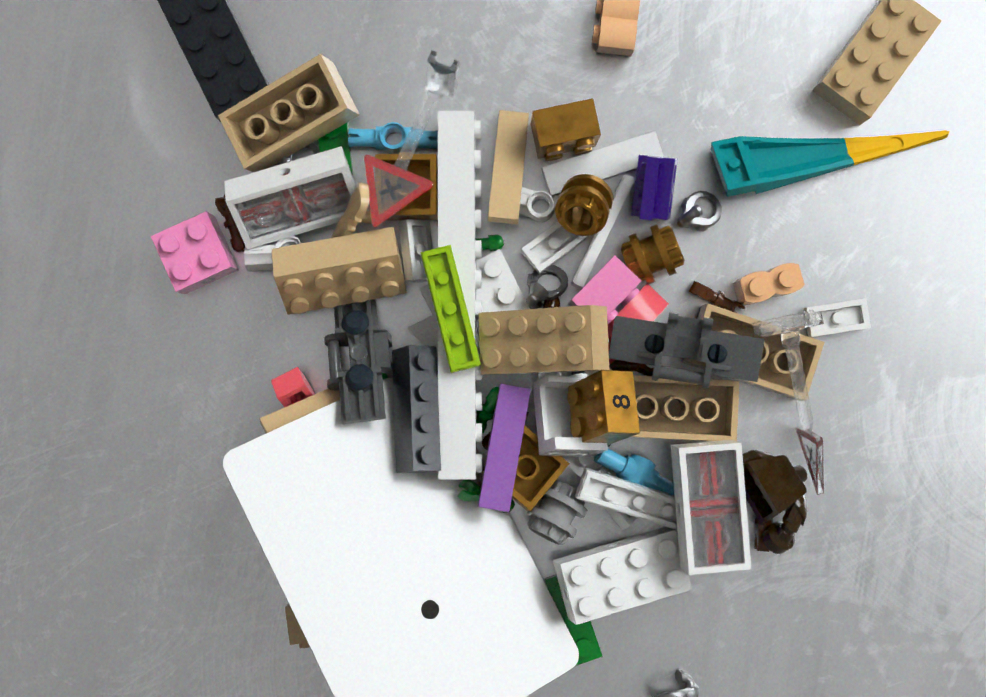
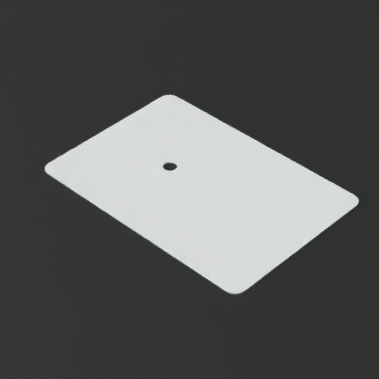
(374, 544)

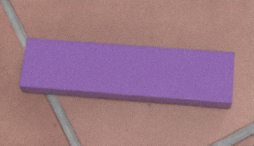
(504, 447)

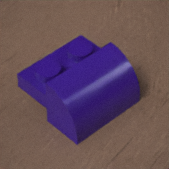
(654, 187)

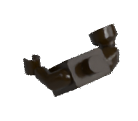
(772, 488)

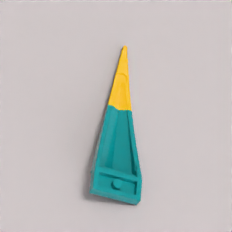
(771, 163)

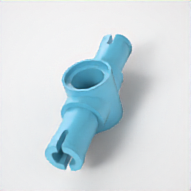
(378, 136)
(635, 469)

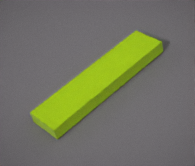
(450, 308)

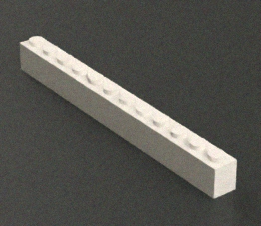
(457, 228)

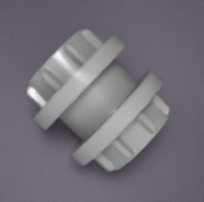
(556, 513)

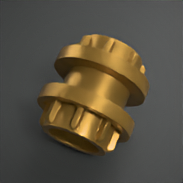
(584, 205)
(653, 253)

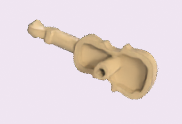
(355, 212)

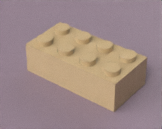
(876, 57)
(288, 114)
(339, 271)
(544, 340)
(774, 367)
(687, 410)

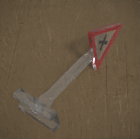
(392, 185)
(788, 329)

